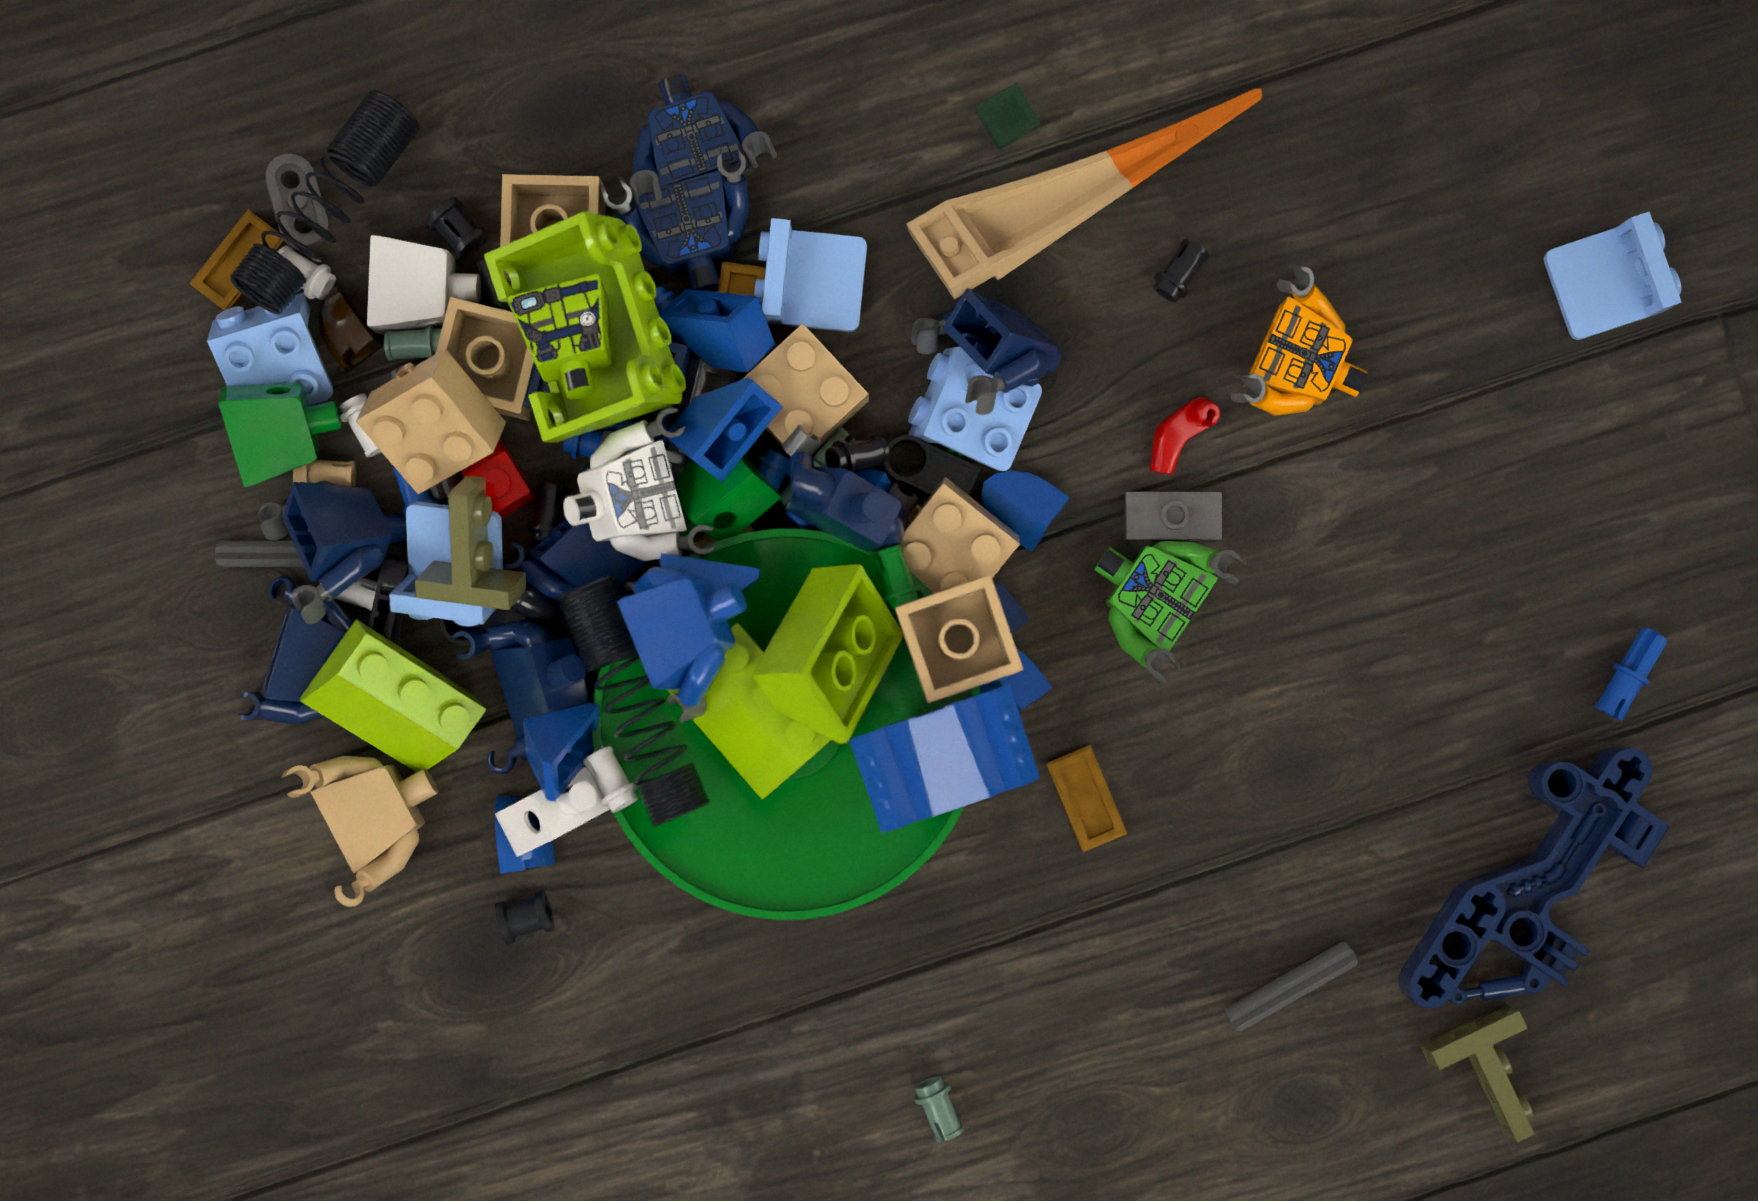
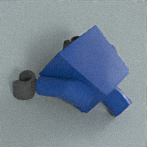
(681, 632)

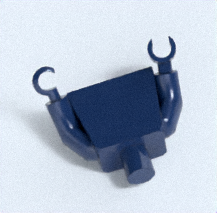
(571, 559)
(296, 660)
(534, 672)

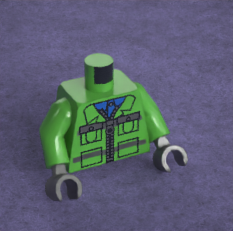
(1160, 596)

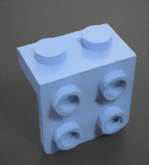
(1613, 277)
(811, 278)
(269, 349)
(951, 422)
(428, 542)

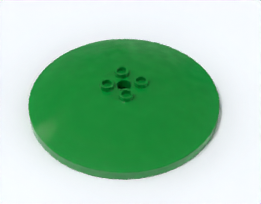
(815, 836)

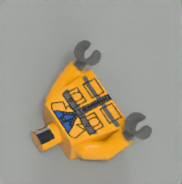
(1301, 353)

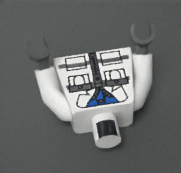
(633, 495)

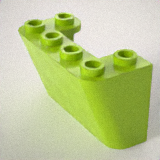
(642, 365)

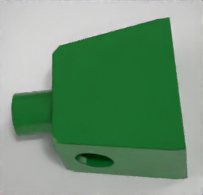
(274, 428)
(723, 505)

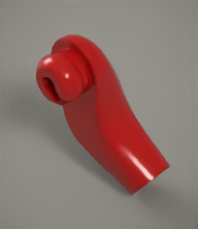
(1177, 430)

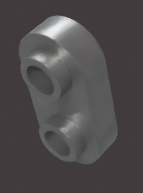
(280, 197)

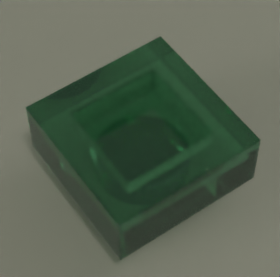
(1007, 116)

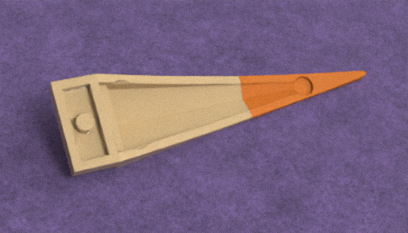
(1010, 223)

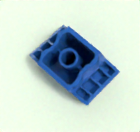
(945, 758)

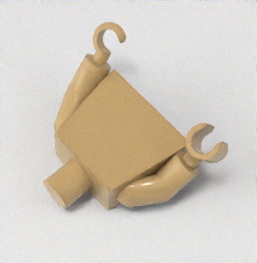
(369, 815)

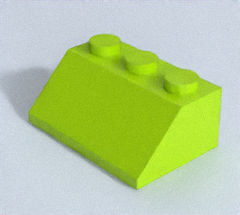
(829, 651)
(393, 699)
(745, 725)

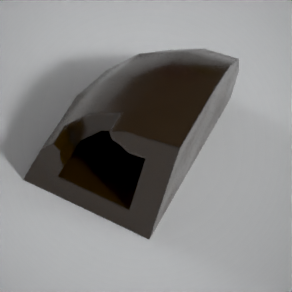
(345, 332)

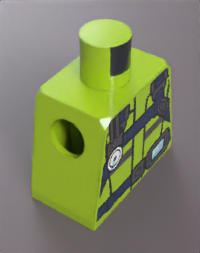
(566, 331)

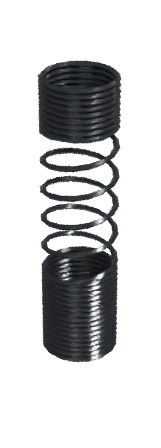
(362, 150)
(603, 640)

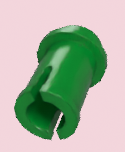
(895, 577)

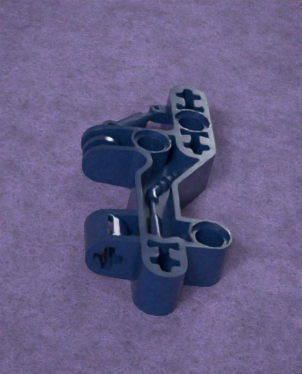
(1586, 825)

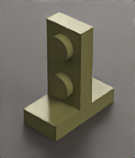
(469, 574)
(1490, 1064)

